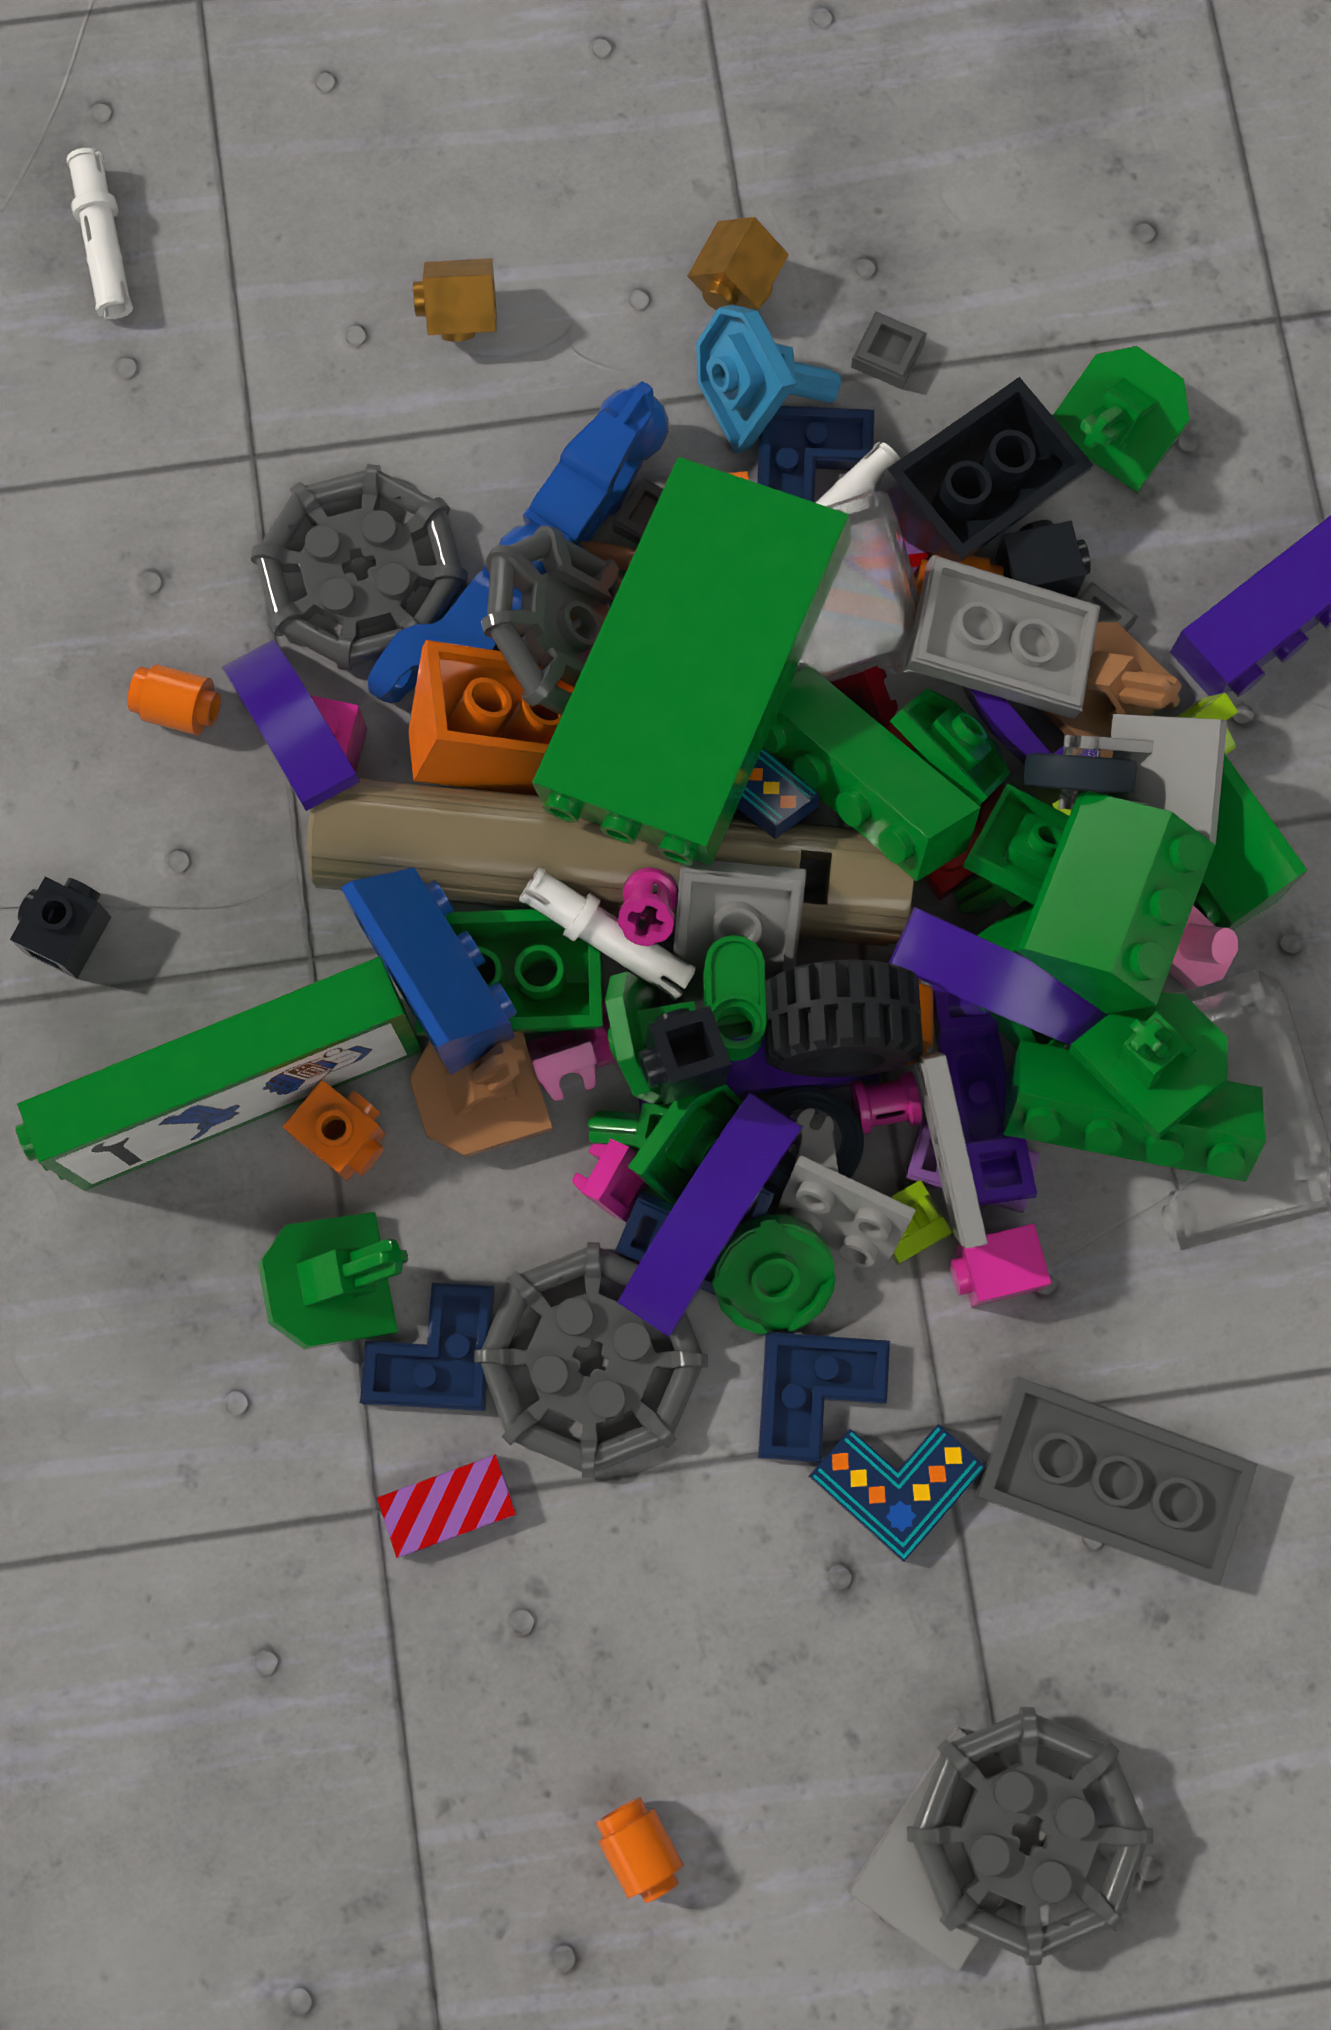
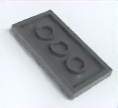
(1117, 1481)

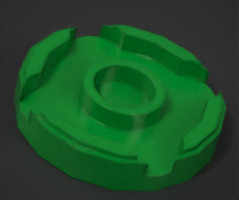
(774, 1274)

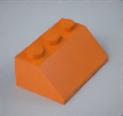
(474, 724)

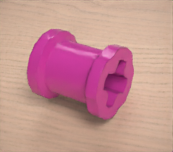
(658, 918)
(886, 1102)

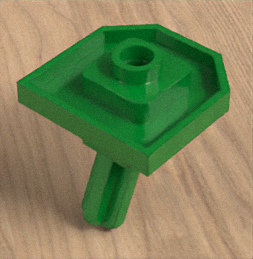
(1125, 413)
(952, 744)
(1011, 853)
(630, 1009)
(1156, 1060)
(668, 1137)
(330, 1281)

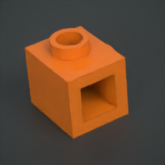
(338, 1130)

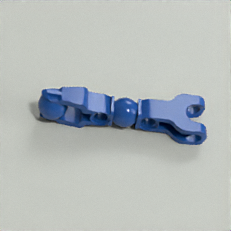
(575, 498)

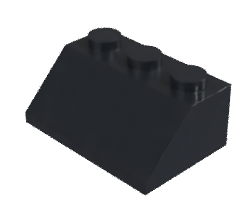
(982, 474)

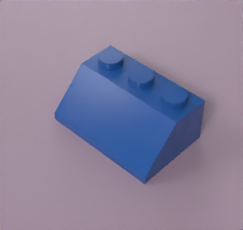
(432, 965)

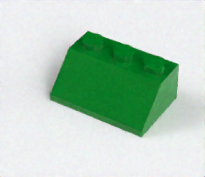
(1250, 859)
(1116, 901)
(544, 973)

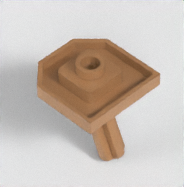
(1119, 681)
(483, 1103)

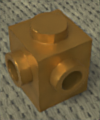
(738, 264)
(457, 298)

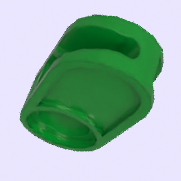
(737, 986)

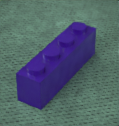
(1261, 618)

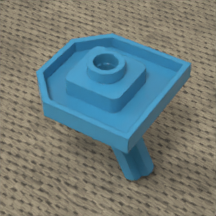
(751, 375)

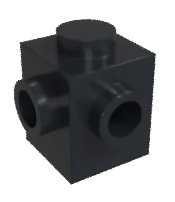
(1045, 556)
(60, 924)
(684, 1054)

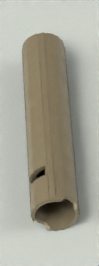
(492, 843)

